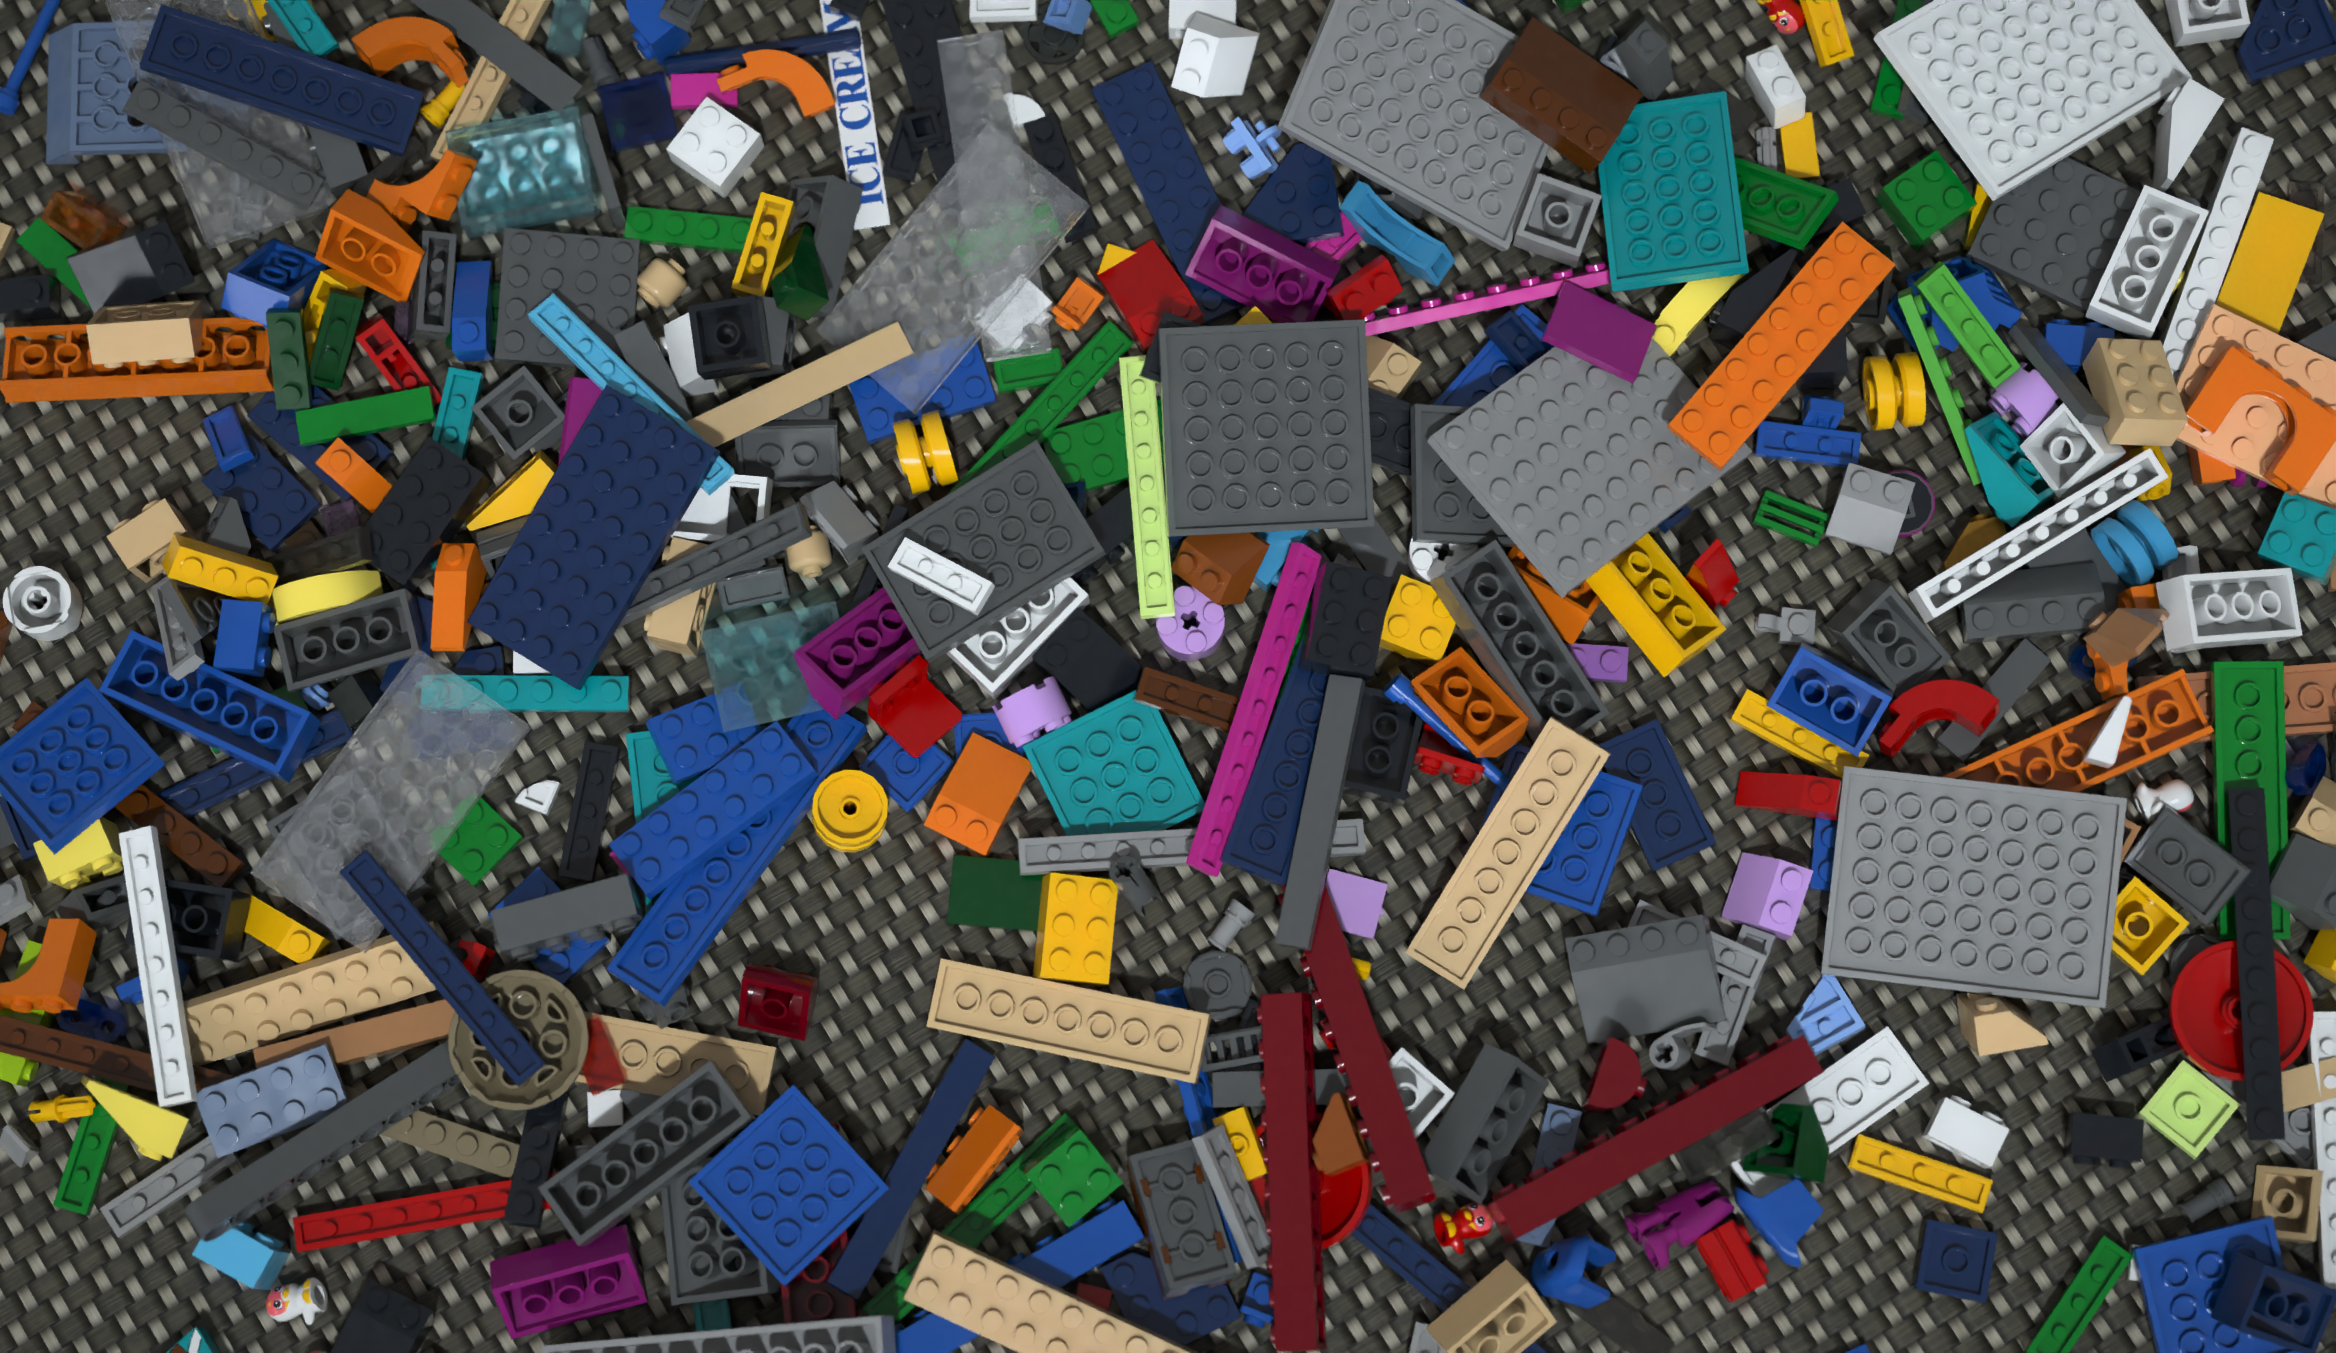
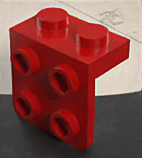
(1363, 291)
(912, 708)
(1438, 755)

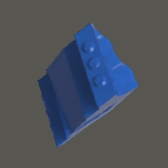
(1981, 288)

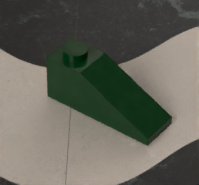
(798, 277)

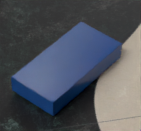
(228, 438)

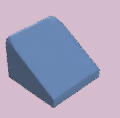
(1068, 15)

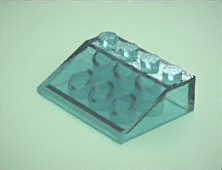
(525, 173)
(756, 667)

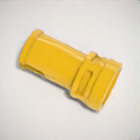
(442, 105)

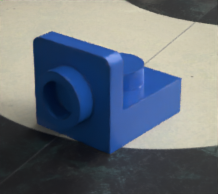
(1821, 412)
(1256, 1301)

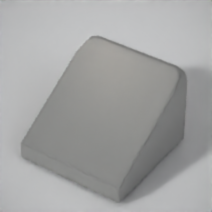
(18, 1145)

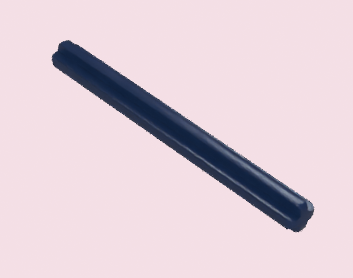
(733, 56)

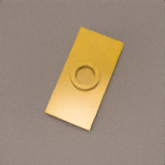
(1244, 1142)

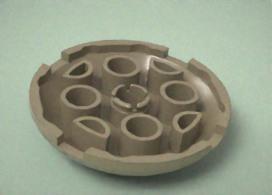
(554, 1030)

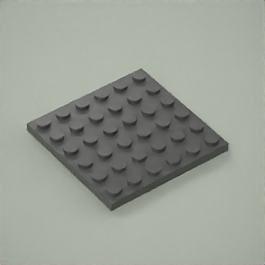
(1266, 427)

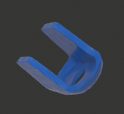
(1781, 1217)
(1566, 1278)

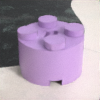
(2024, 400)
(1198, 641)
(1031, 711)

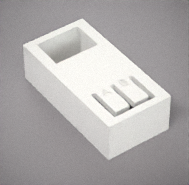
(708, 515)

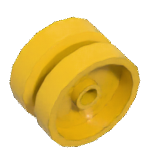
(1894, 391)
(924, 452)
(844, 791)

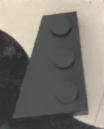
(194, 607)

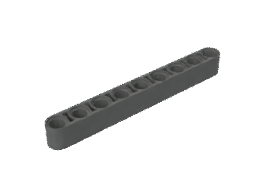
(322, 1144)

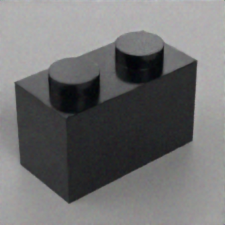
(2104, 1139)

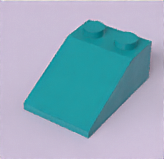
(2006, 473)

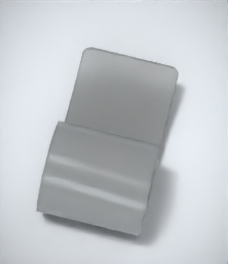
(1674, 1039)

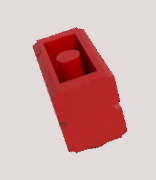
(1731, 1260)

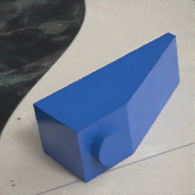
(473, 312)

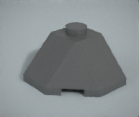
(1645, 56)

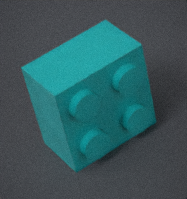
(2302, 538)

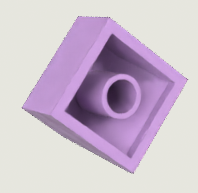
(1767, 894)

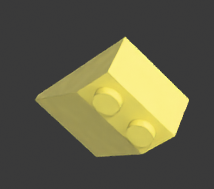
(148, 1125)

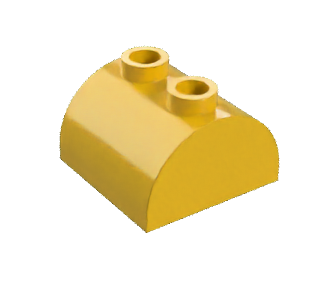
(2143, 926)

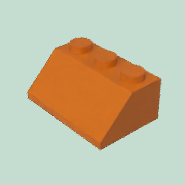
(1566, 614)
(1471, 705)
(973, 1158)

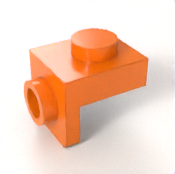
(1077, 305)

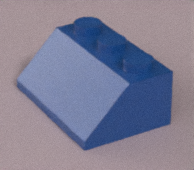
(1830, 698)

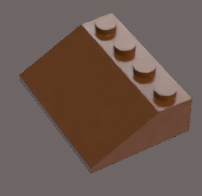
(1561, 95)

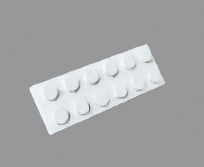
(1849, 1097)

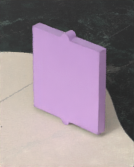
(1356, 902)

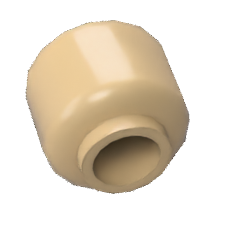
(661, 282)
(810, 554)

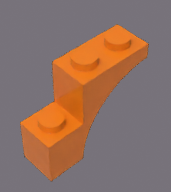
(433, 194)
(2113, 681)

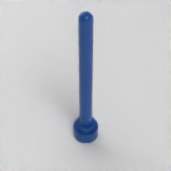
(8, 94)
(1400, 690)

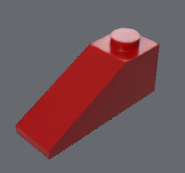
(392, 357)
(1714, 576)
(1790, 794)

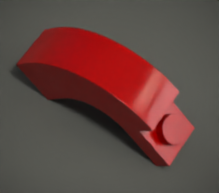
(1935, 701)

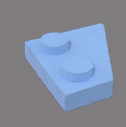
(1826, 1017)

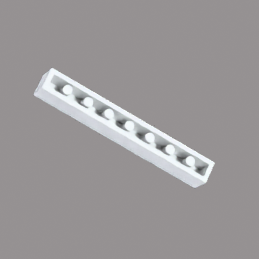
(2214, 244)
(2037, 535)

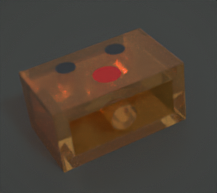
(80, 219)

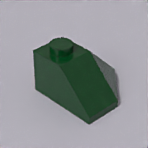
(1798, 1152)

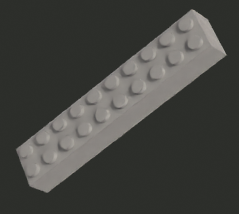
(848, 1335)

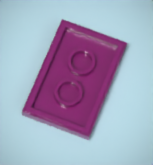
(1599, 332)

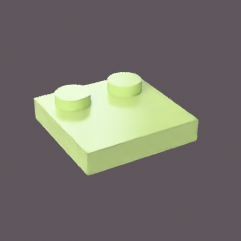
(2189, 1109)

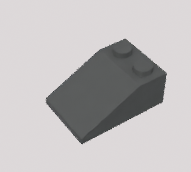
(1887, 638)

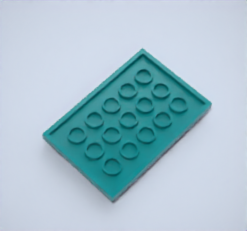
(1673, 195)

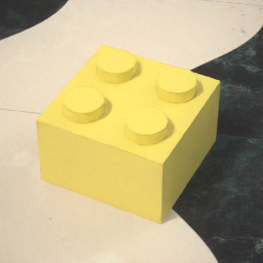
(85, 857)

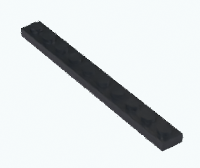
(2256, 968)

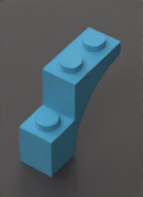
(1386, 230)

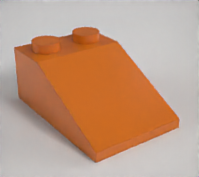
(370, 247)
(979, 794)

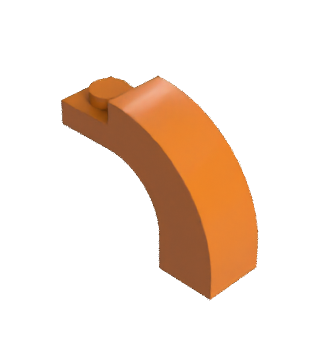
(410, 39)
(787, 69)

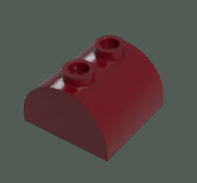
(777, 1001)
(1614, 1078)

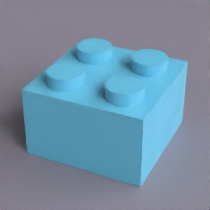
(245, 1255)

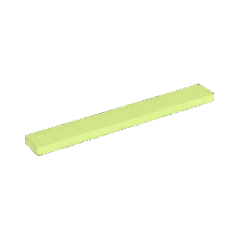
(1147, 491)

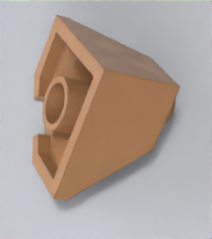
(2124, 632)

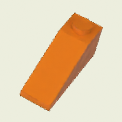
(354, 475)
(456, 595)

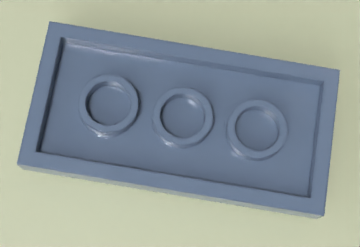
(271, 1100)

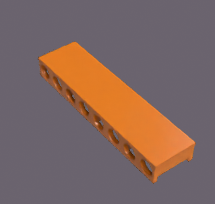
(64, 368)
(2159, 722)

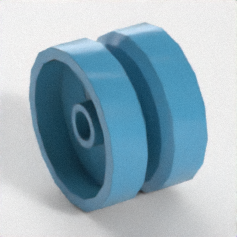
(2135, 543)

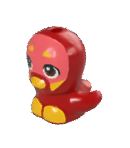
(1785, 15)
(1466, 1222)

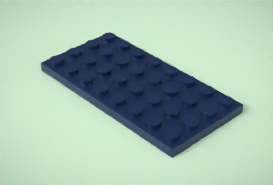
(593, 537)

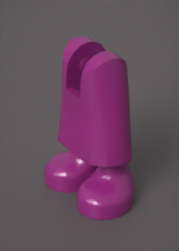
(1684, 1219)

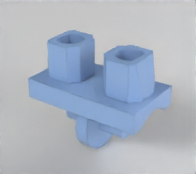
(1245, 136)

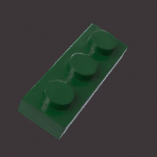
(335, 338)
(289, 358)

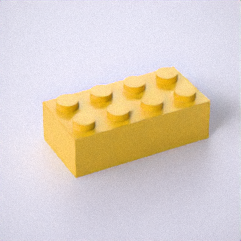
(1656, 605)

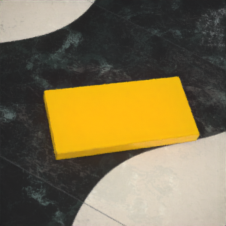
(2269, 261)

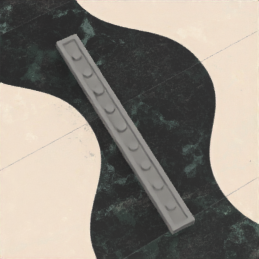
(1149, 848)

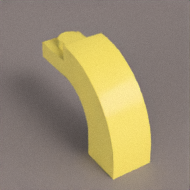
(1690, 308)
(323, 593)

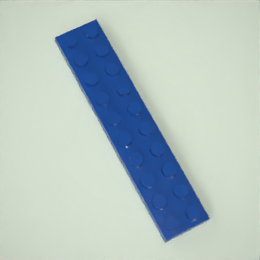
(706, 896)

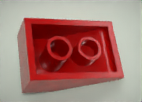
(1143, 289)

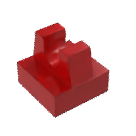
(478, 958)

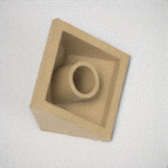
(2290, 1199)

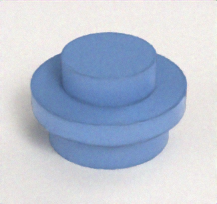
(317, 696)

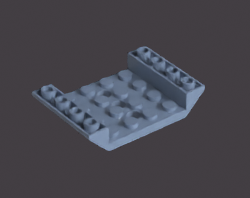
(87, 97)

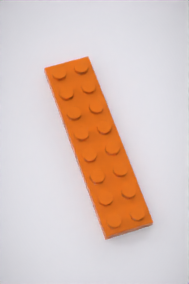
(1781, 346)

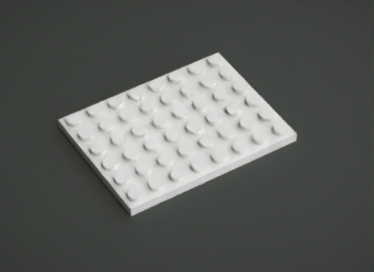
(2029, 77)

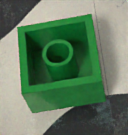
(1926, 201)
(1071, 1175)

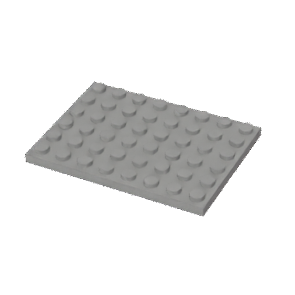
(1400, 103)
(1579, 459)
(1974, 886)

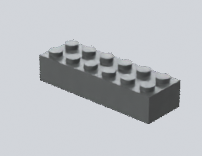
(1517, 641)
(647, 1153)

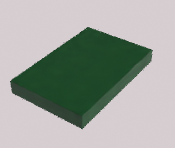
(993, 894)

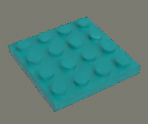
(1115, 772)

